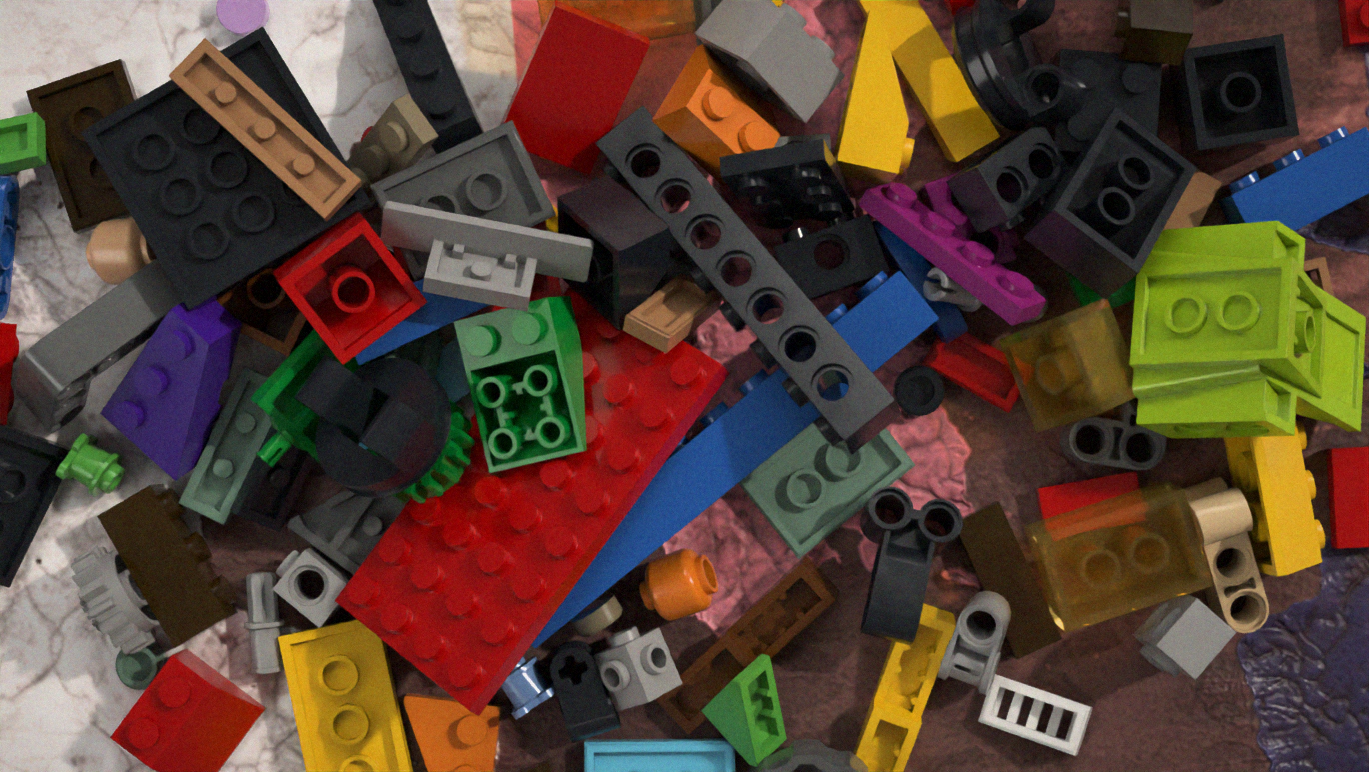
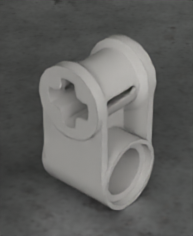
(975, 650)

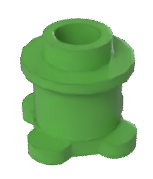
(92, 466)

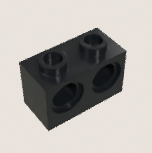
(1009, 179)

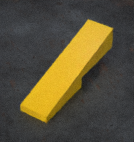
(933, 78)
(903, 693)

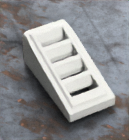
(1076, 729)

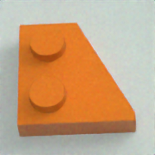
(452, 735)

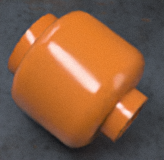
(679, 584)

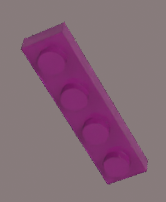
(963, 260)

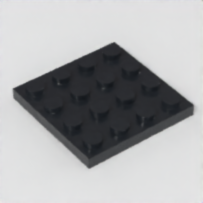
(200, 193)

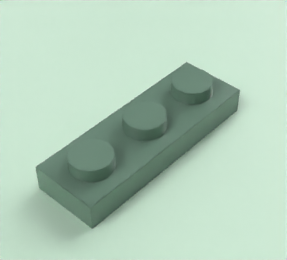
(228, 451)

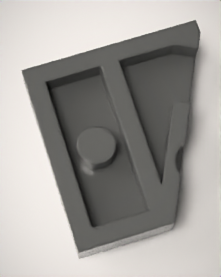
(347, 526)

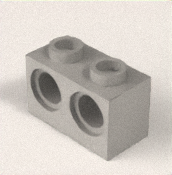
(1182, 636)

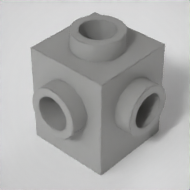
(637, 667)

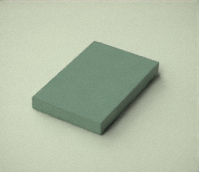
(817, 487)

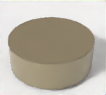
(597, 616)

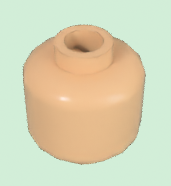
(118, 250)

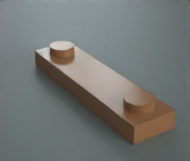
(265, 129)

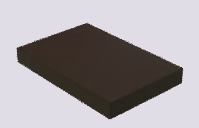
(67, 110)

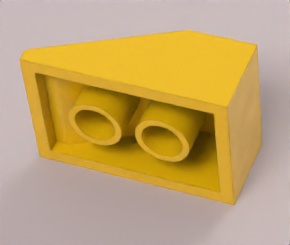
(874, 117)

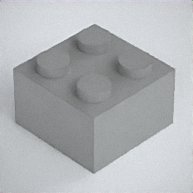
(772, 54)

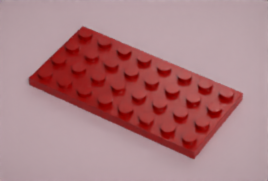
(492, 559)

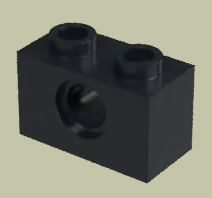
(858, 248)

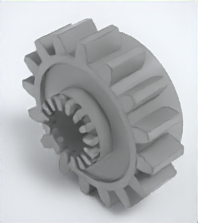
(114, 600)

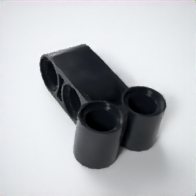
(902, 561)

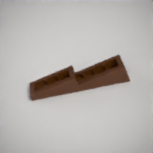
(760, 630)

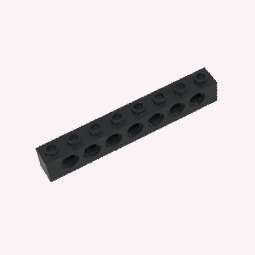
(867, 404)

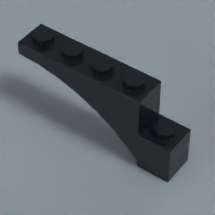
(429, 71)

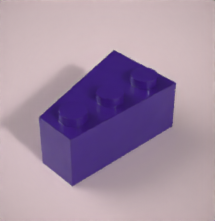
(176, 386)

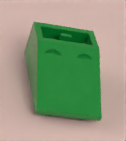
(526, 382)

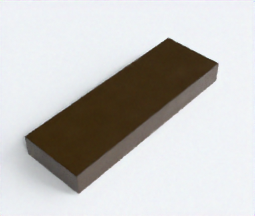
(1004, 570)

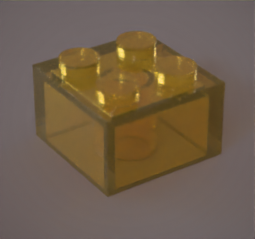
(1071, 365)

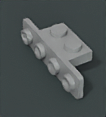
(483, 257)

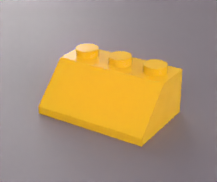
(1279, 499)

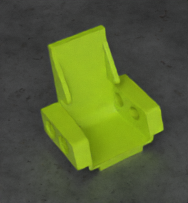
(1241, 337)

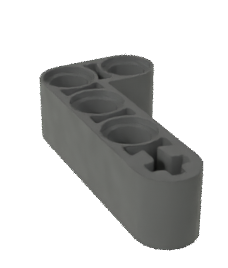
(1114, 433)

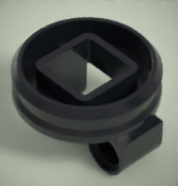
(1005, 65)
(387, 408)

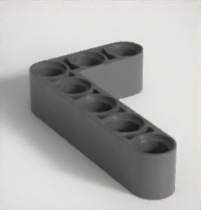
(60, 366)

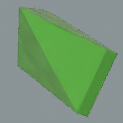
(750, 712)

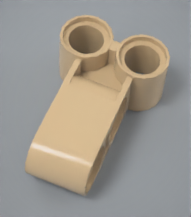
(1223, 523)

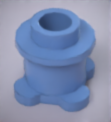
(526, 687)

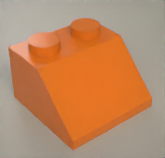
(715, 113)

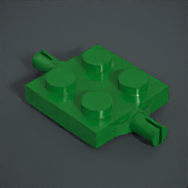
(290, 418)

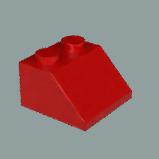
(349, 287)
(187, 718)

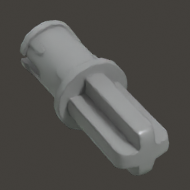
(263, 623)

